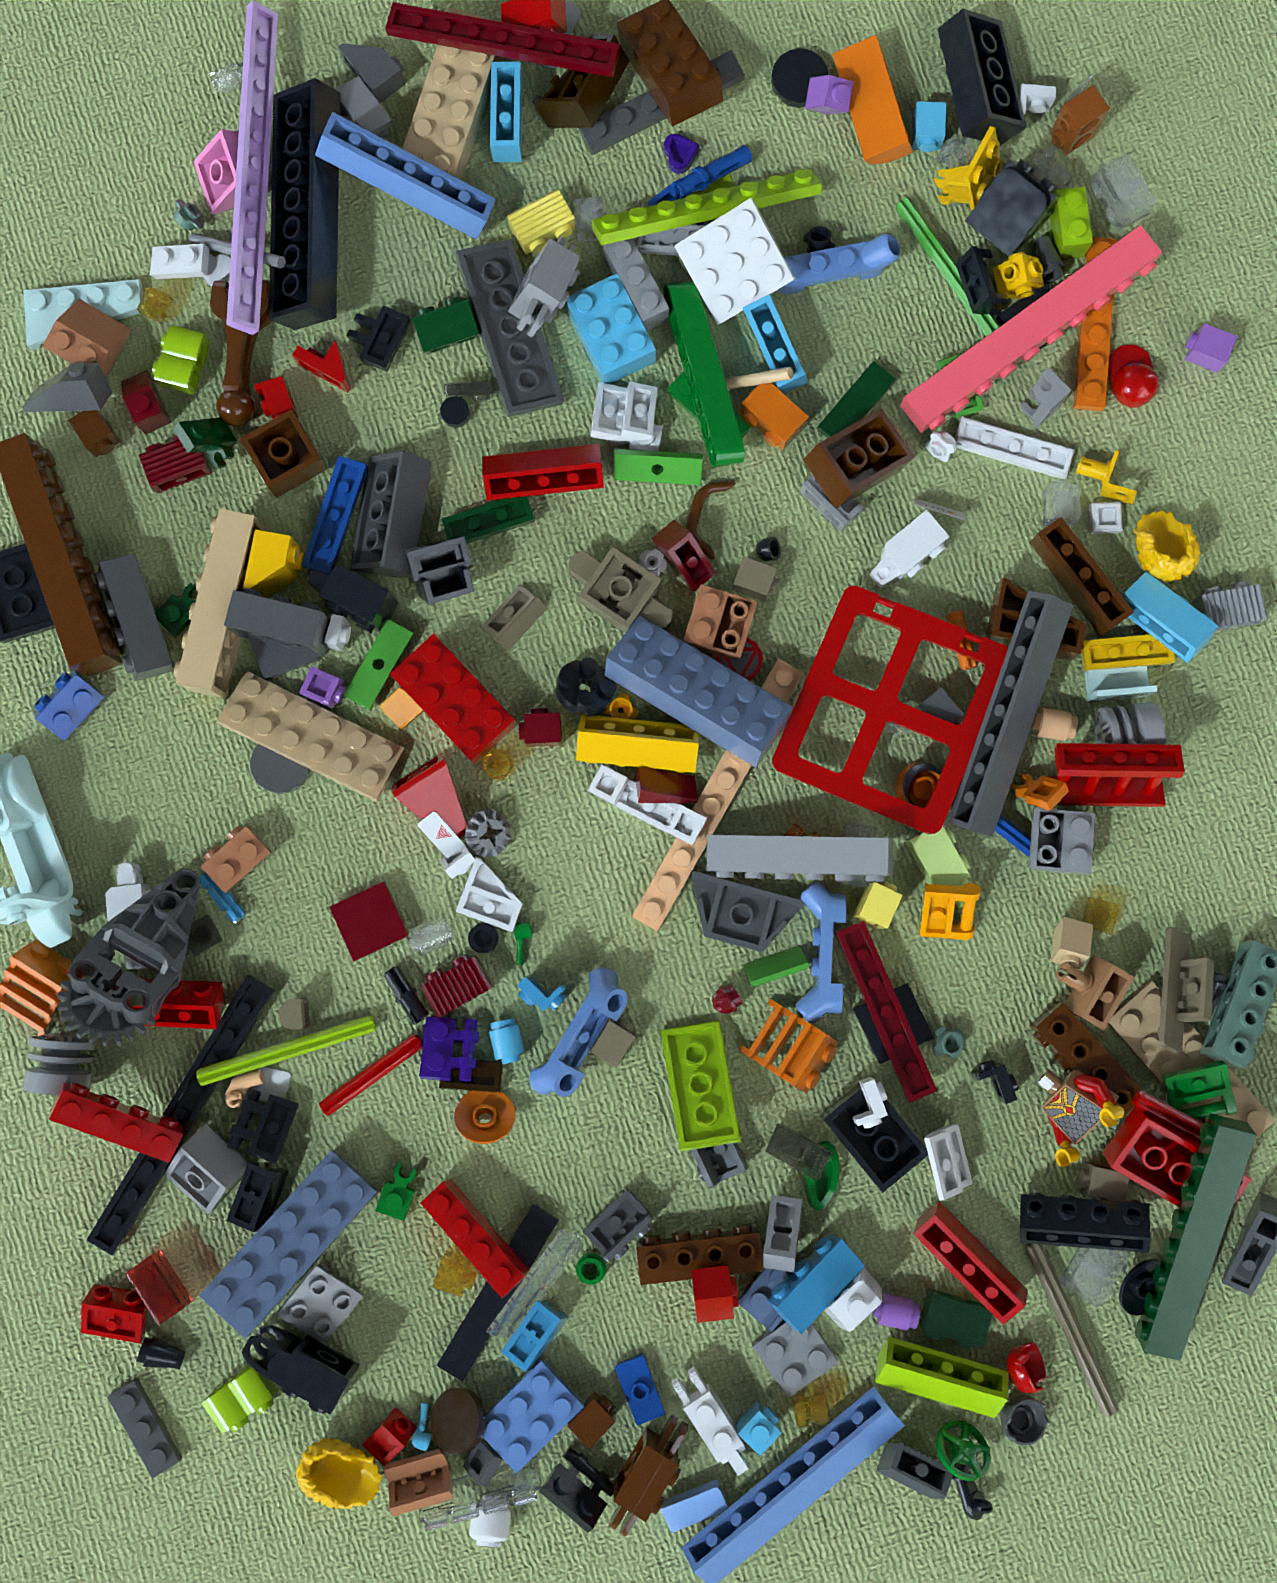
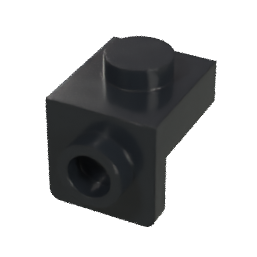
(1003, 1082)

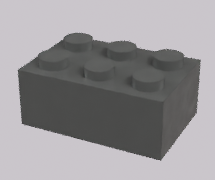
(278, 622)

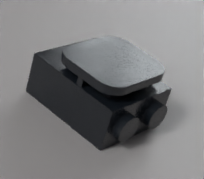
(1013, 206)

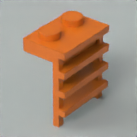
(40, 972)
(806, 1056)

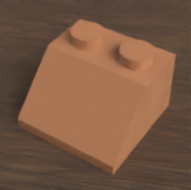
(87, 336)

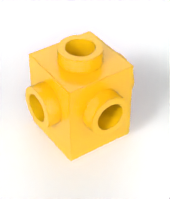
(1019, 276)

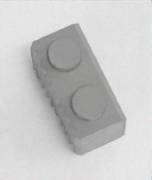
(1233, 607)

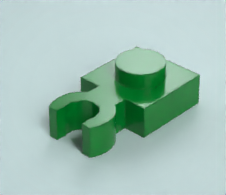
(396, 1195)

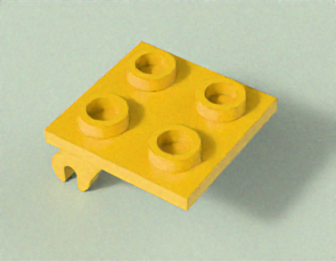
(972, 180)

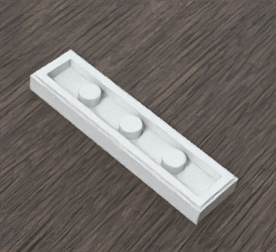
(1013, 448)

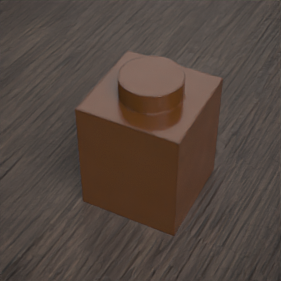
(94, 432)
(593, 1419)

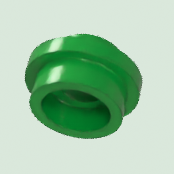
(591, 1278)

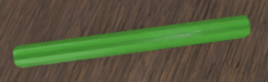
(941, 259)

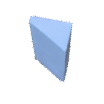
(694, 1506)

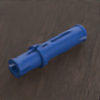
(702, 177)

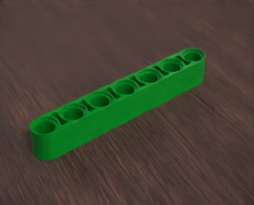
(704, 374)

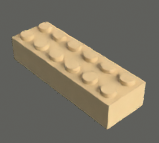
(451, 107)
(209, 645)

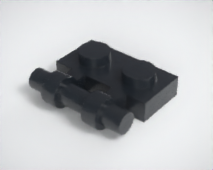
(271, 1130)
(572, 1495)

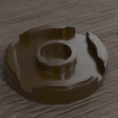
(457, 1420)

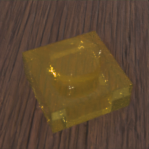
(1101, 915)

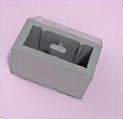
(1062, 841)

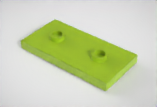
(700, 1086)

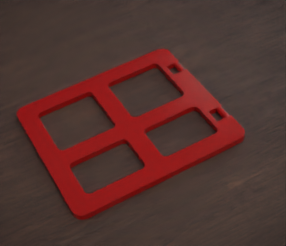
(883, 707)

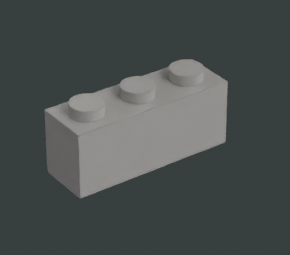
(642, 289)

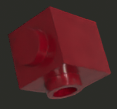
(541, 728)

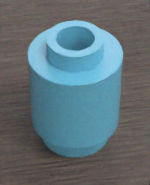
(506, 1041)

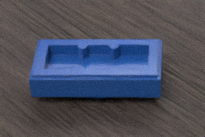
(639, 1389)

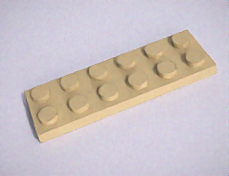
(311, 736)
(1137, 1026)

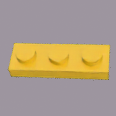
(1124, 652)

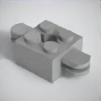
(545, 285)

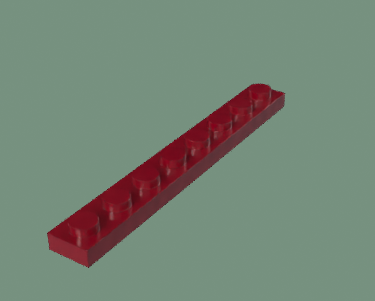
(503, 39)

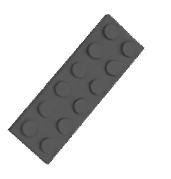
(517, 360)

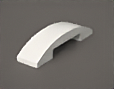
(665, 816)

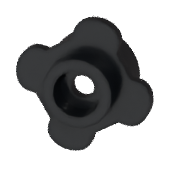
(818, 239)

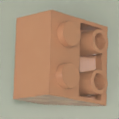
(719, 623)

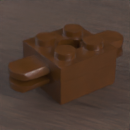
(646, 1475)

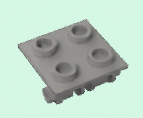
(319, 1303)

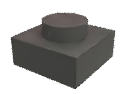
(482, 1463)

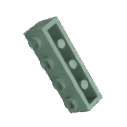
(1242, 1006)

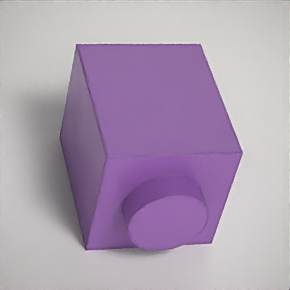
(829, 94)
(1209, 347)

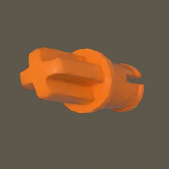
(958, 619)

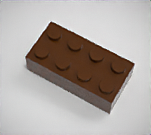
(670, 62)

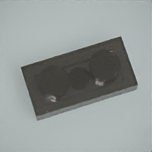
(798, 1151)

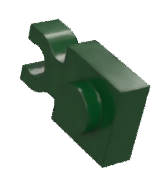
(175, 611)

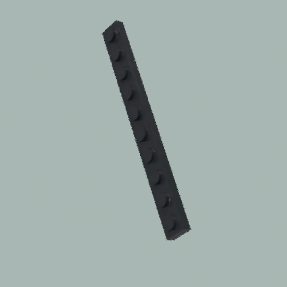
(185, 1108)

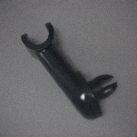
(971, 1498)

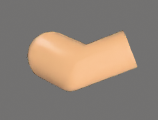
(240, 1085)

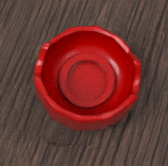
(1026, 1367)

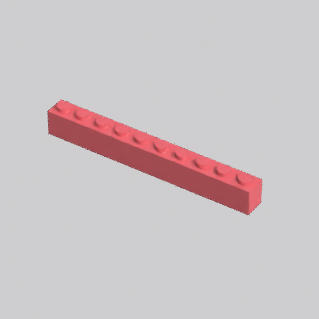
(1031, 329)

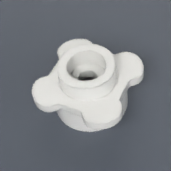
(941, 445)

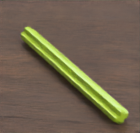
(286, 1050)

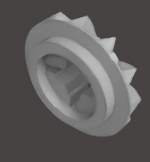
(478, 826)

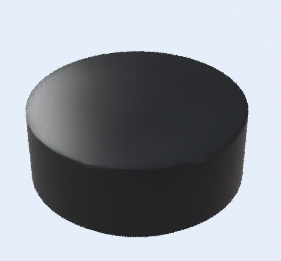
(455, 411)
(483, 938)

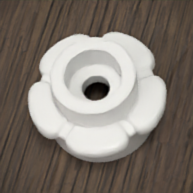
(654, 555)

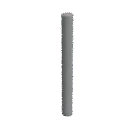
(225, 247)

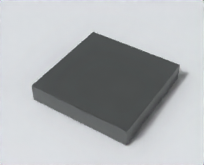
(279, 660)

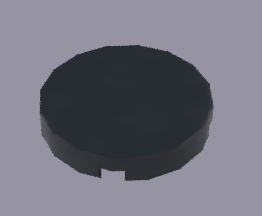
(792, 75)

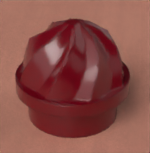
(726, 999)

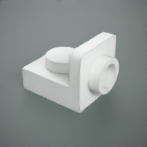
(1037, 97)

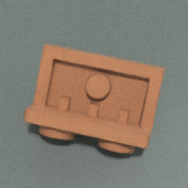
(236, 858)
(419, 1482)

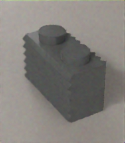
(915, 1470)

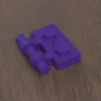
(439, 1046)

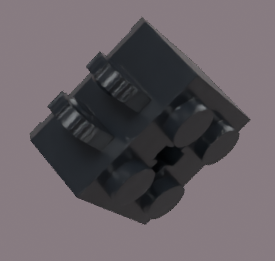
(354, 597)

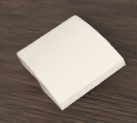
(624, 412)
(948, 1161)

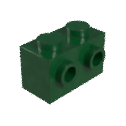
(446, 325)

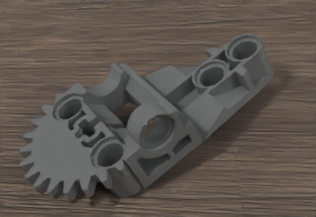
(148, 937)

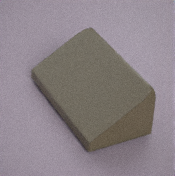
(514, 617)

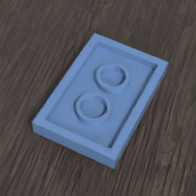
(530, 1415)

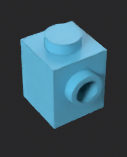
(759, 1427)

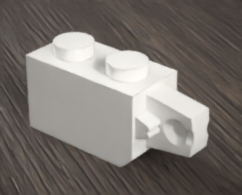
(909, 548)

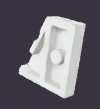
(489, 898)

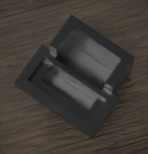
(441, 569)

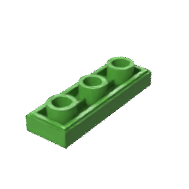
(674, 468)
(387, 647)

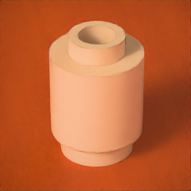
(1055, 724)

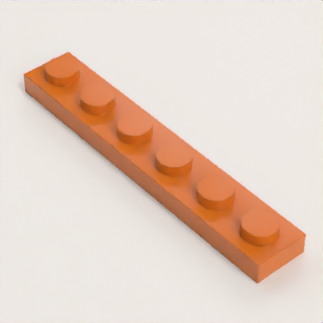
(1094, 346)

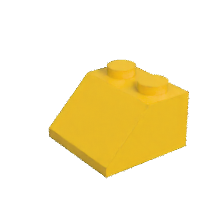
(272, 562)

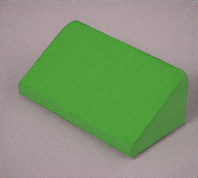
(776, 966)

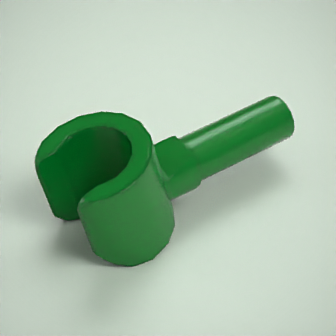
(521, 932)

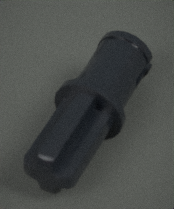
(405, 995)

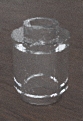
(430, 936)

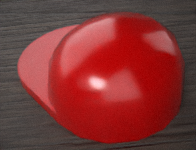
(1132, 376)

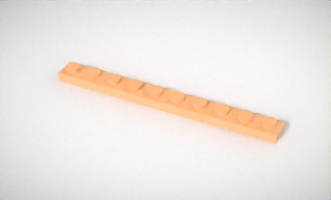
(712, 805)

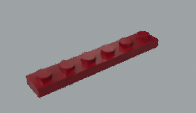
(886, 1012)

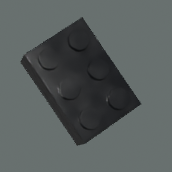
(882, 1150)

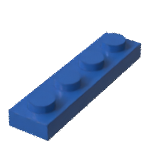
(335, 515)

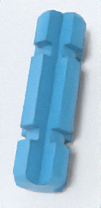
(225, 901)

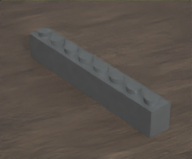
(1010, 712)

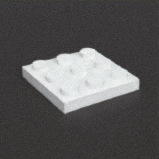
(734, 261)

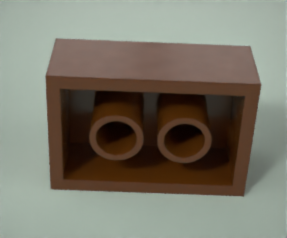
(858, 458)

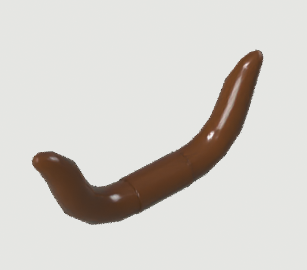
(696, 508)

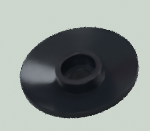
(1136, 1286)

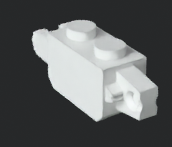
(128, 890)
(712, 1422)

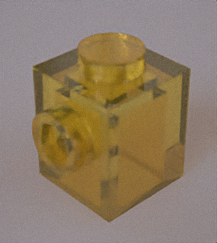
(454, 1274)

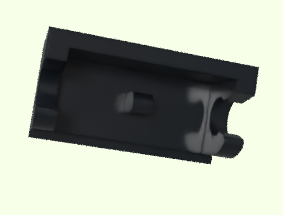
(978, 283)
(257, 1195)

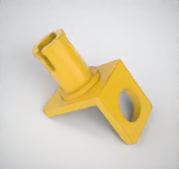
(1103, 472)

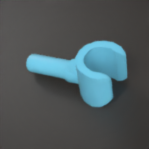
(421, 1438)

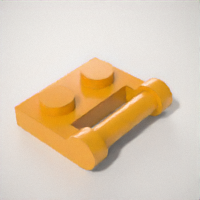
(939, 911)

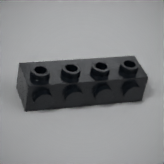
(1085, 1222)

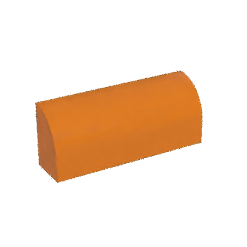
(873, 102)

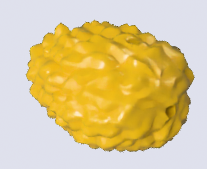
(1166, 546)
(338, 1474)

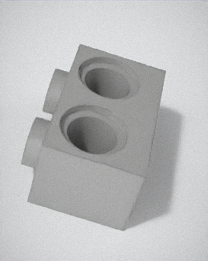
(782, 1233)

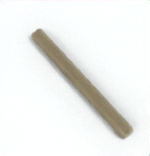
(1072, 1329)

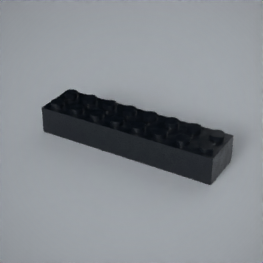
(303, 208)

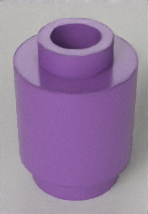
(897, 1312)

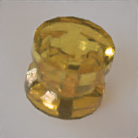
(154, 304)
(500, 770)

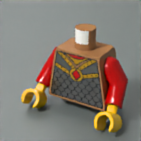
(1076, 1108)

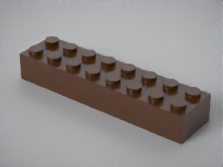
(58, 556)

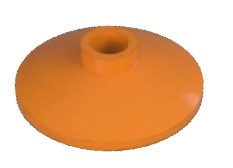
(480, 1105)

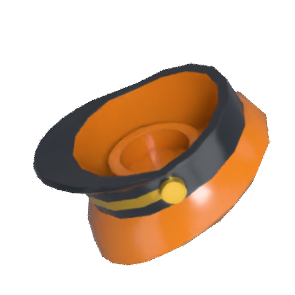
(917, 783)

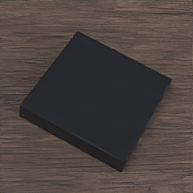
(912, 1013)

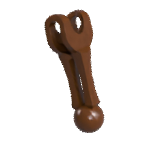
(235, 403)

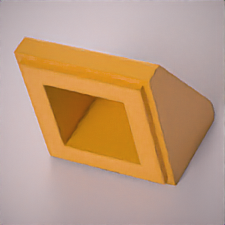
(401, 708)

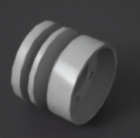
(1137, 725)
(58, 1064)

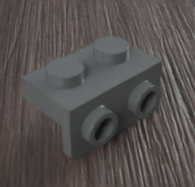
(719, 1163)
(619, 1225)

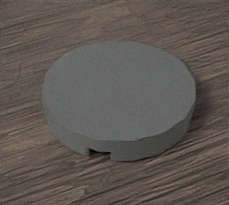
(276, 772)

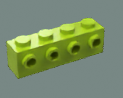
(942, 1377)

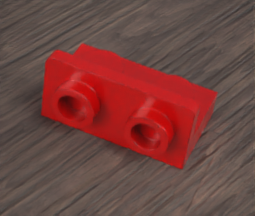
(114, 1314)

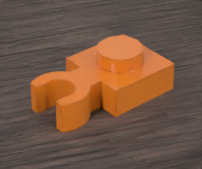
(1041, 793)

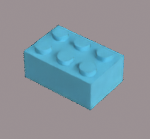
(610, 329)

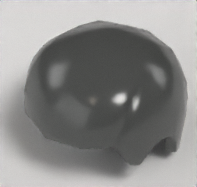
(1024, 1420)

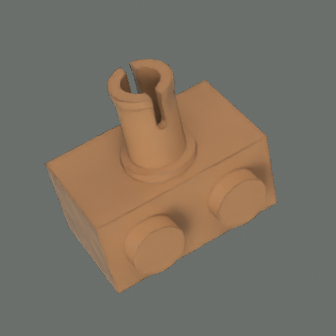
(1095, 990)

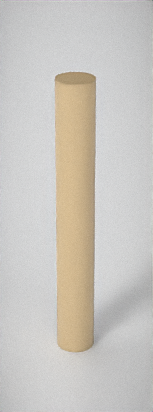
(759, 378)

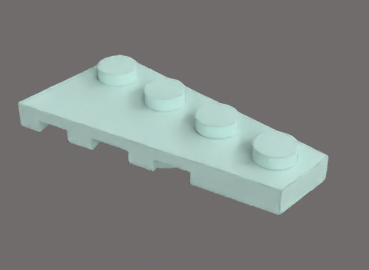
(46, 305)

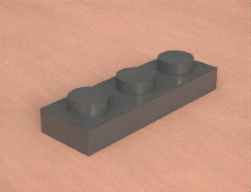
(144, 1427)

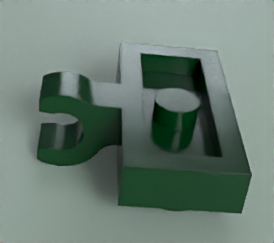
(209, 436)

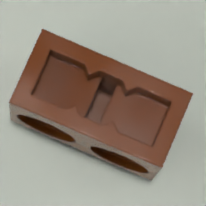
(1079, 120)

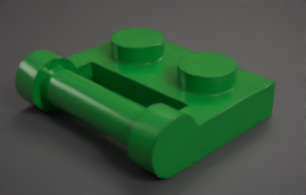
(1201, 1084)

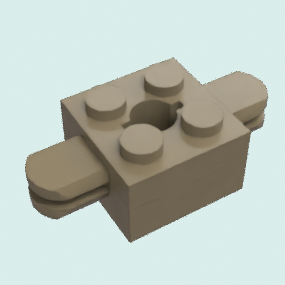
(619, 589)

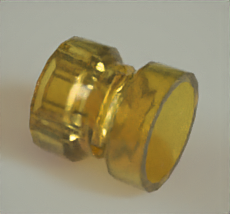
(818, 1409)

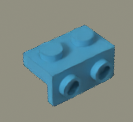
(533, 994)

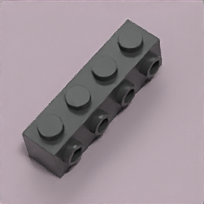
(134, 617)

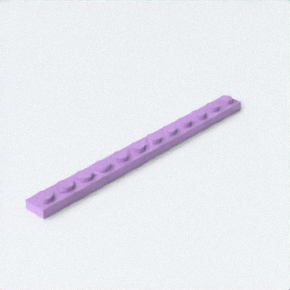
(252, 169)

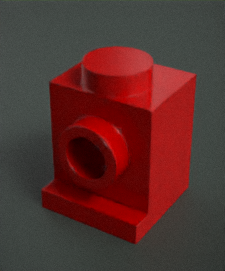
(275, 397)

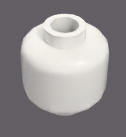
(490, 1528)

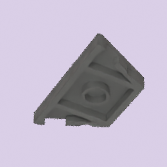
(741, 912)

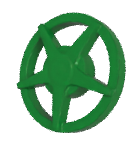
(963, 1450)

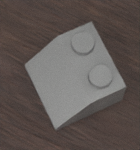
(206, 1168)

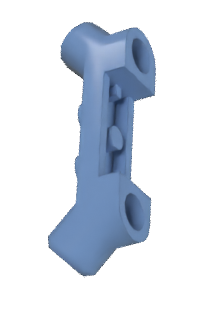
(843, 262)
(829, 909)
(562, 1070)

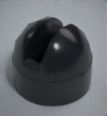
(768, 549)

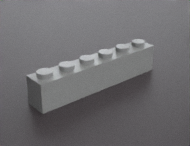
(800, 855)

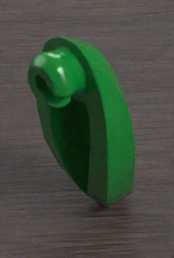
(821, 1191)

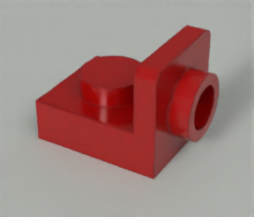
(390, 1436)

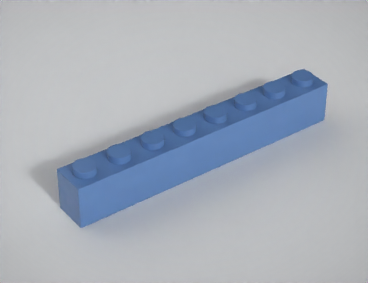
(792, 1487)

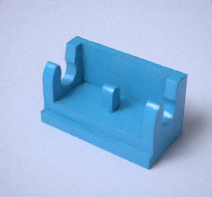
(534, 1335)

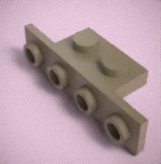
(1185, 990)

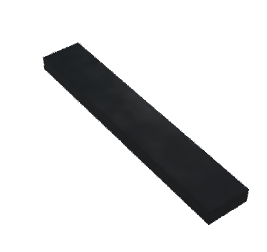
(472, 1332)

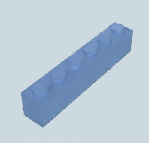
(404, 176)

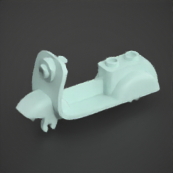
(34, 857)

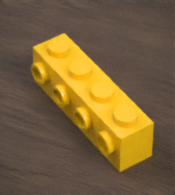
(637, 743)

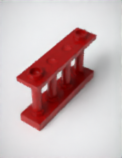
(1116, 773)

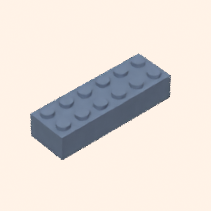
(697, 691)
(288, 1243)

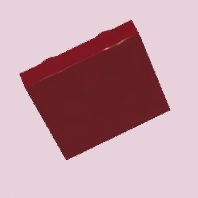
(369, 921)

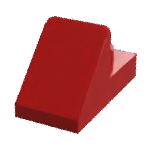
(329, 368)

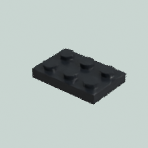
(21, 597)

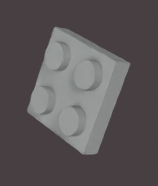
(794, 1357)

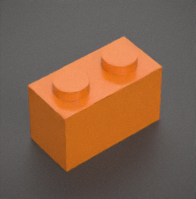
(773, 415)

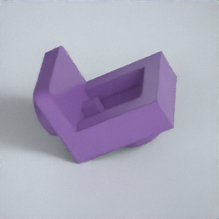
(323, 687)

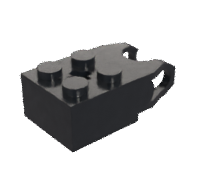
(302, 1367)

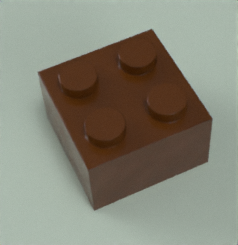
(283, 453)

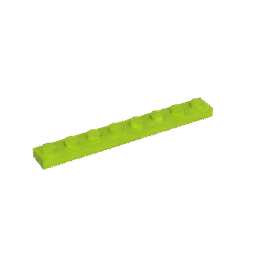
(705, 206)

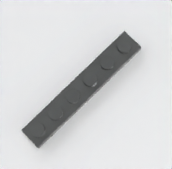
(644, 112)

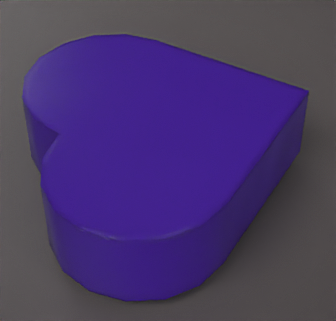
(680, 152)

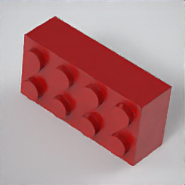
(453, 699)
(1155, 1155)

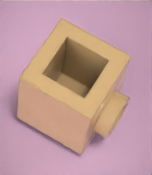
(1071, 942)

